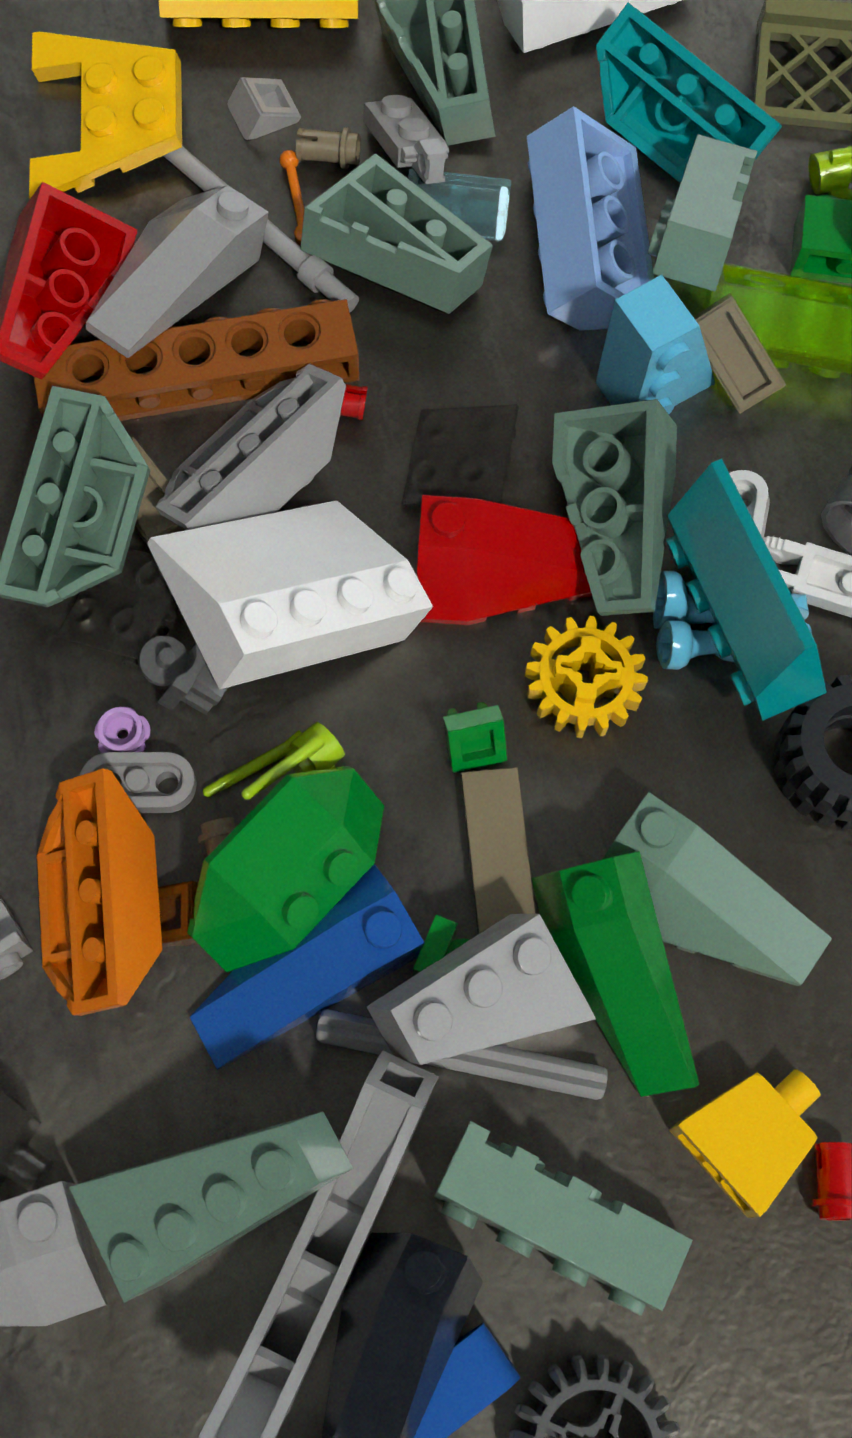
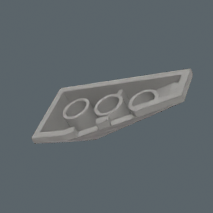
(46, 1259)

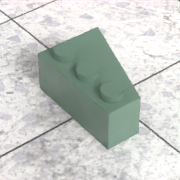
(444, 62)
(701, 221)
(396, 236)

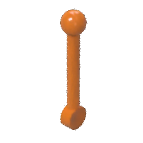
(289, 163)

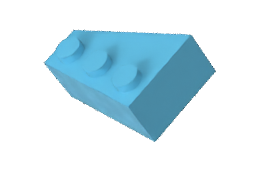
(653, 349)

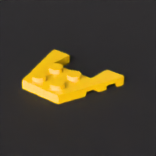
(126, 106)

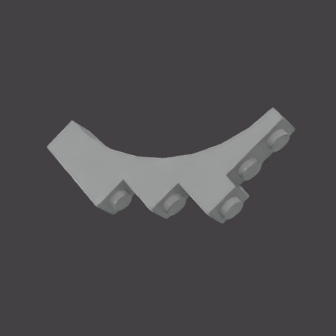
(322, 1255)

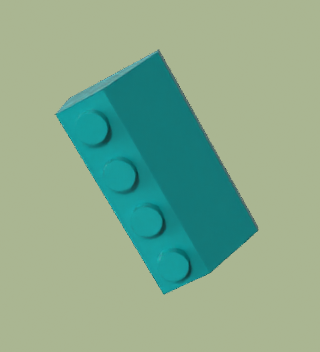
(745, 596)

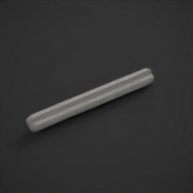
(491, 1062)

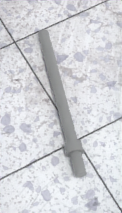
(311, 270)

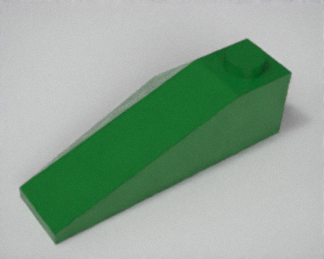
(617, 956)

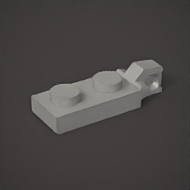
(407, 136)

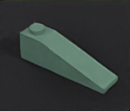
(618, 494)

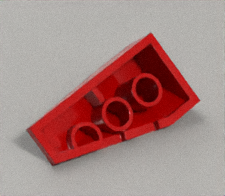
(56, 276)
(494, 559)

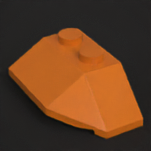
(97, 894)

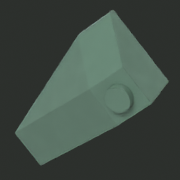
(714, 901)

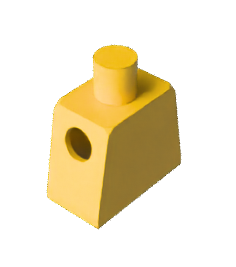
(752, 1138)

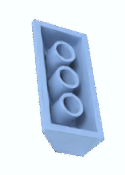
(587, 218)

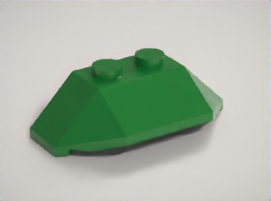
(285, 866)

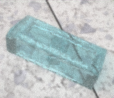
(474, 199)

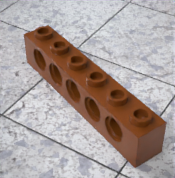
(224, 374)

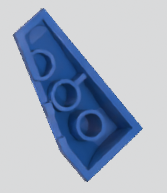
(345, 952)

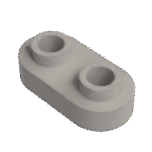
(143, 773)

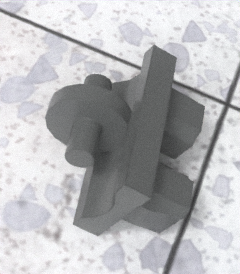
(186, 674)

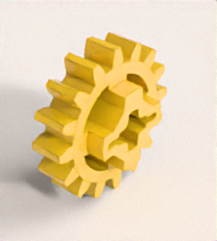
(564, 676)

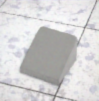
(262, 107)

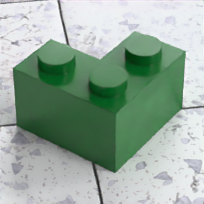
(823, 239)

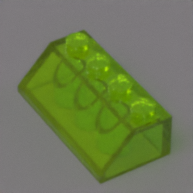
(793, 317)

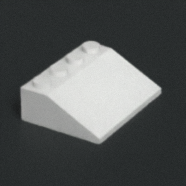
(288, 590)

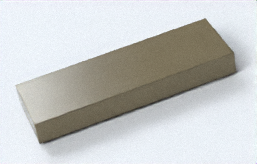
(497, 845)

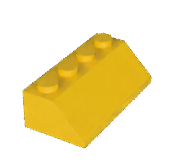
(239, 12)

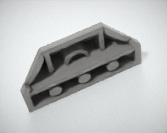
(259, 453)

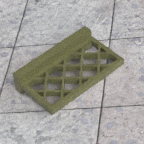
(802, 24)

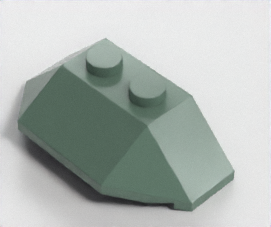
(73, 503)

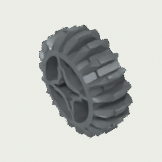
(605, 1413)

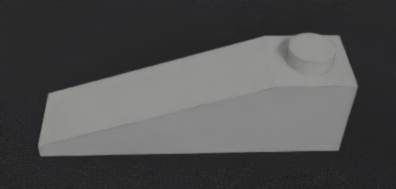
(178, 266)

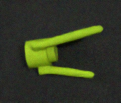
(831, 172)
(303, 752)

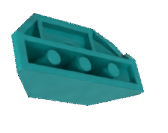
(666, 95)

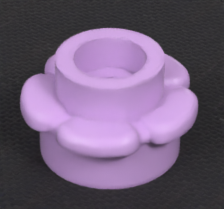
(122, 719)

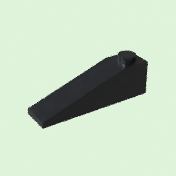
(396, 1334)

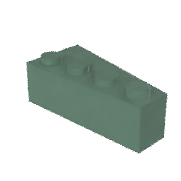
(194, 1203)
(562, 1220)

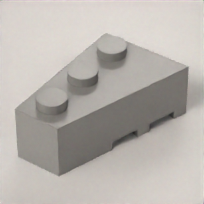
(483, 995)

